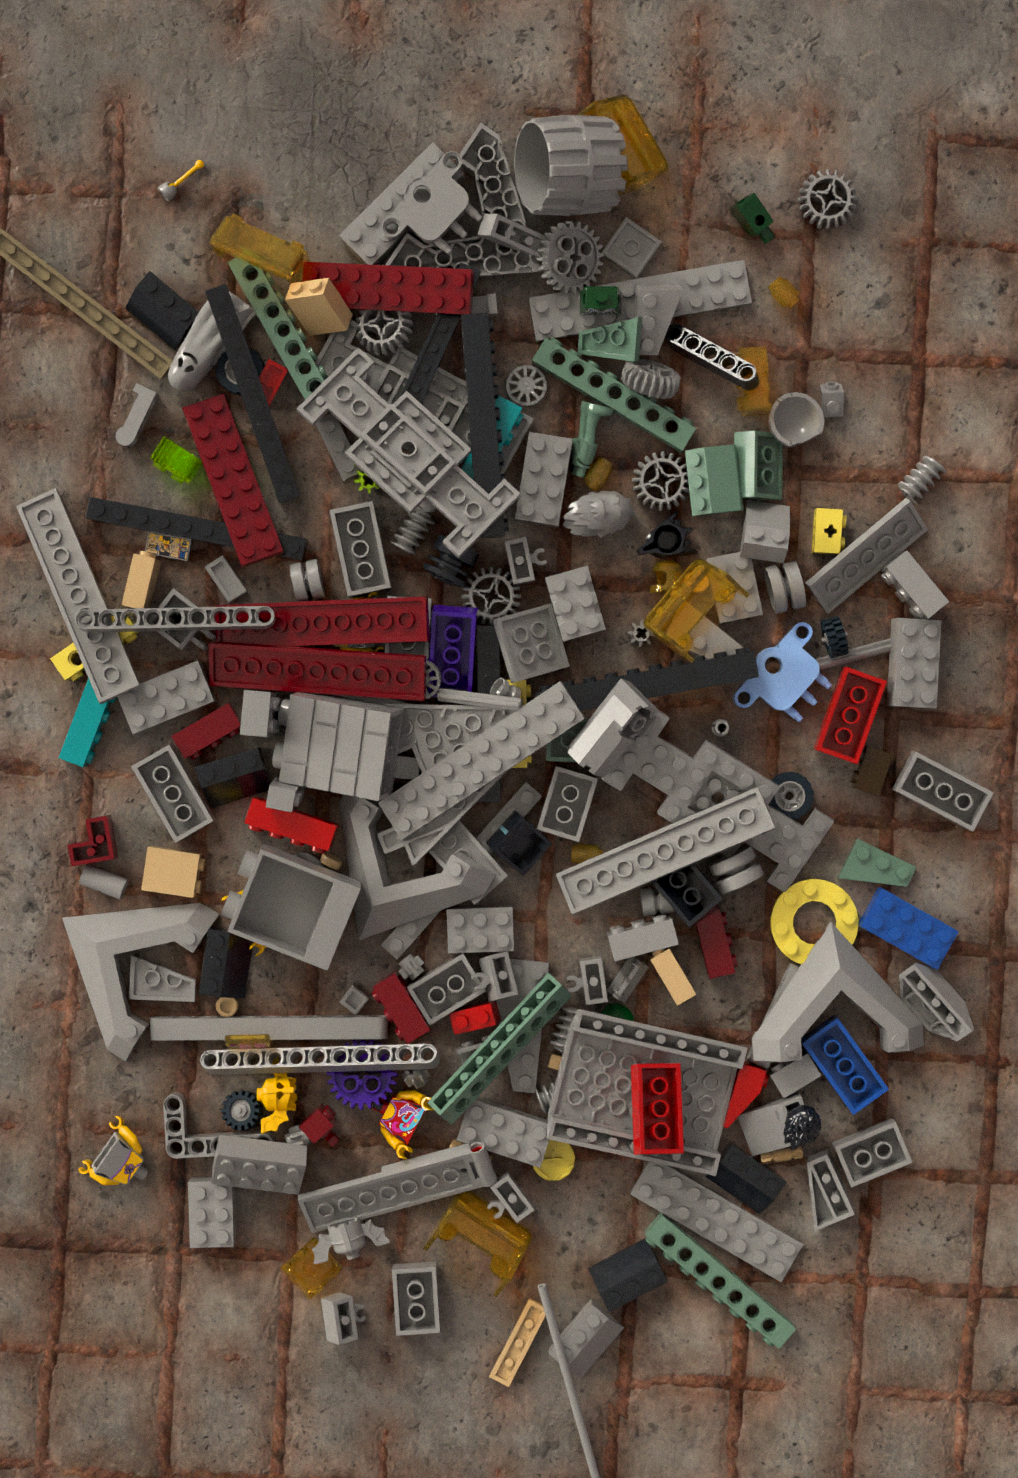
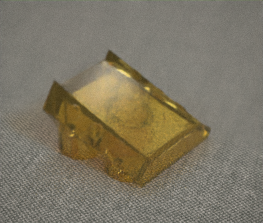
(306, 1275)

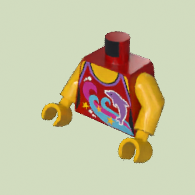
(401, 1118)

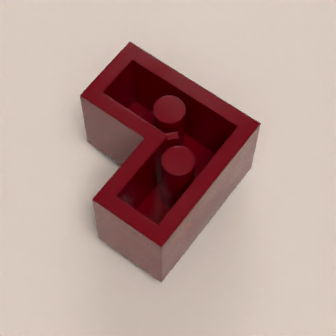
(100, 845)

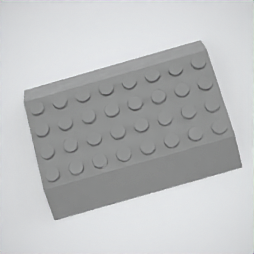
(595, 1092)

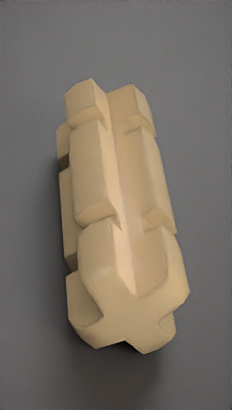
(781, 1155)

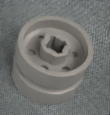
(307, 580)

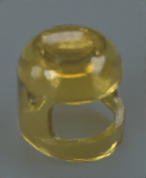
(673, 572)

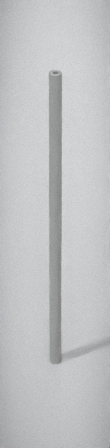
(568, 1380)

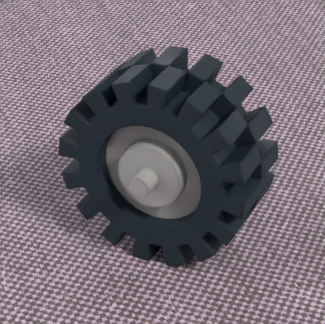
(834, 637)
(242, 1110)

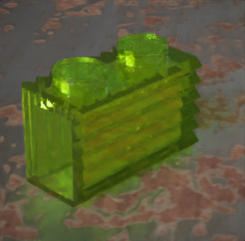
(176, 460)

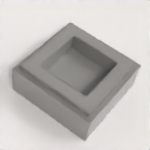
(354, 999)

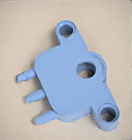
(795, 675)

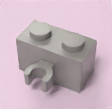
(521, 560)
(496, 977)
(591, 980)
(510, 1197)
(340, 1318)

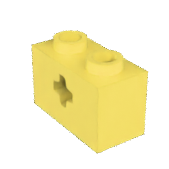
(820, 541)

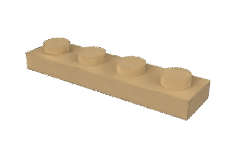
(518, 1342)

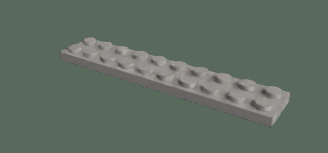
(703, 291)
(77, 590)
(481, 760)
(665, 851)

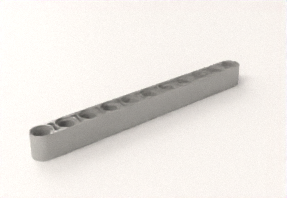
(278, 1027)
(329, 1063)

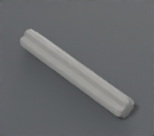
(855, 654)
(479, 699)

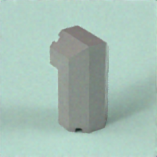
(612, 728)

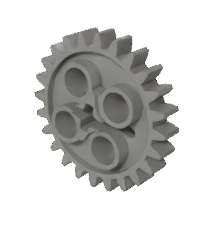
(554, 253)

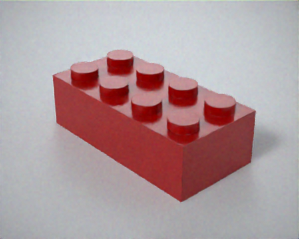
(850, 715)
(296, 825)
(657, 1109)

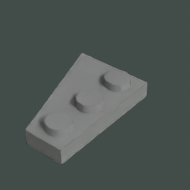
(159, 983)

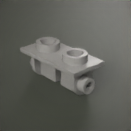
(627, 979)

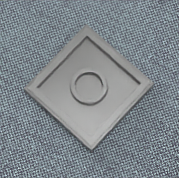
(631, 247)

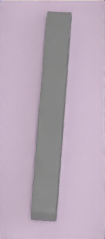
(166, 613)

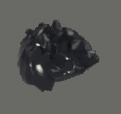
(801, 1126)

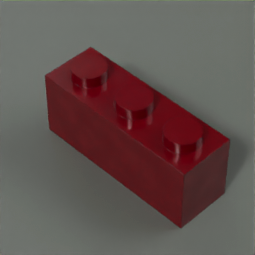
(208, 732)
(715, 945)

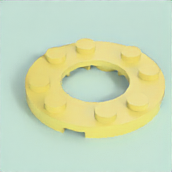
(803, 892)

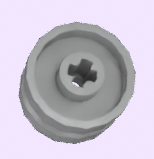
(789, 586)
(737, 873)

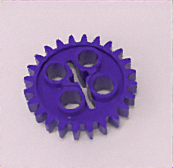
(361, 1094)

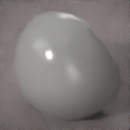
(796, 419)

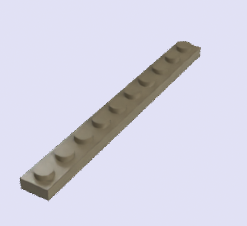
(83, 305)

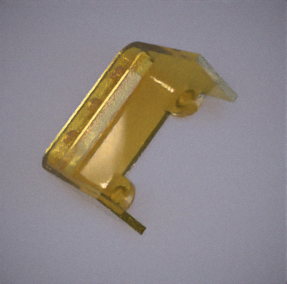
(641, 149)
(259, 248)
(688, 603)
(498, 1237)

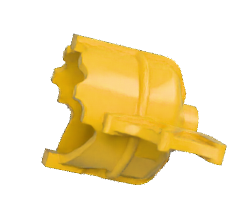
(277, 1096)

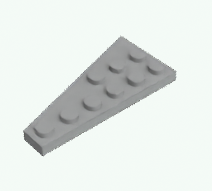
(525, 1065)

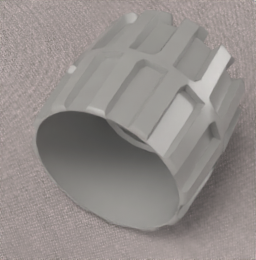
(570, 165)

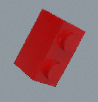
(475, 1017)

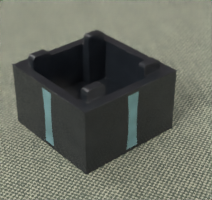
(519, 843)

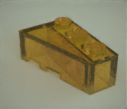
(755, 401)

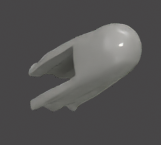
(203, 346)

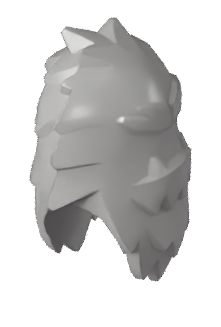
(598, 514)

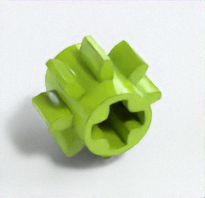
(367, 485)

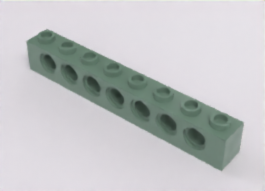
(273, 326)
(638, 417)
(499, 1049)
(782, 1327)

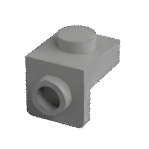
(832, 399)

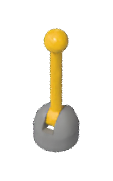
(168, 189)

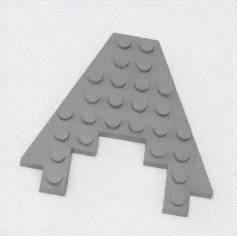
(434, 735)

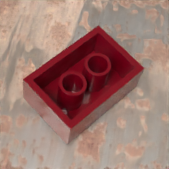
(400, 1007)

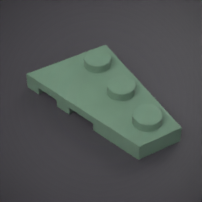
(875, 866)

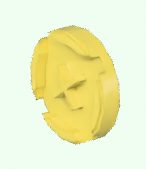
(557, 1161)

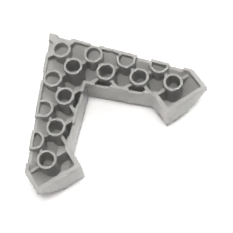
(496, 194)
(387, 905)
(103, 936)
(830, 969)

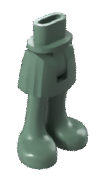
(585, 446)

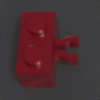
(320, 1124)

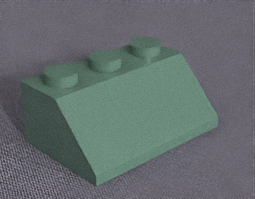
(759, 465)
(713, 480)

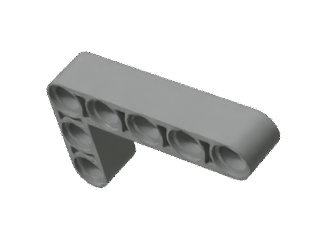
(187, 1141)

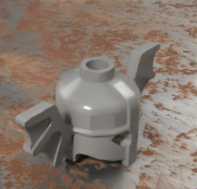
(348, 1239)

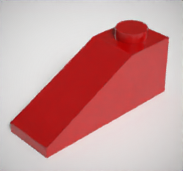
(746, 1088)

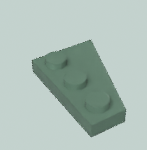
(613, 341)

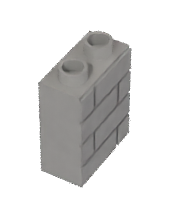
(338, 744)
(291, 905)

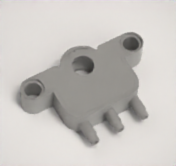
(437, 215)

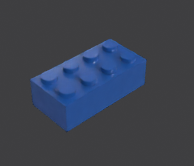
(908, 928)
(844, 1064)

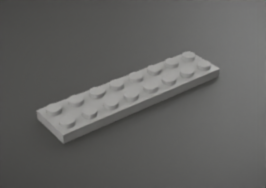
(717, 1219)

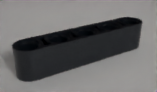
(718, 363)

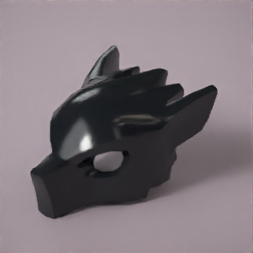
(668, 539)

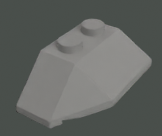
(935, 1002)

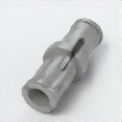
(715, 727)

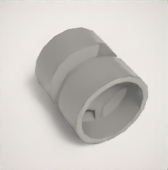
(653, 901)

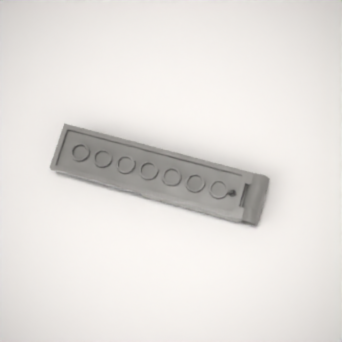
(400, 1186)

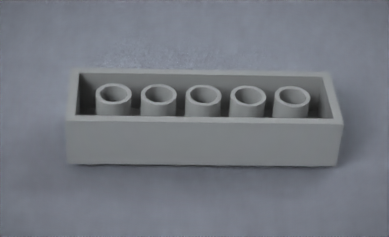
(365, 233)

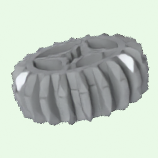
(835, 202)
(374, 320)
(651, 378)
(658, 469)
(496, 579)

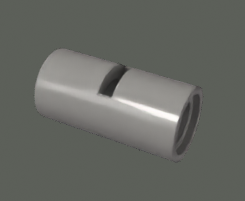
(103, 881)

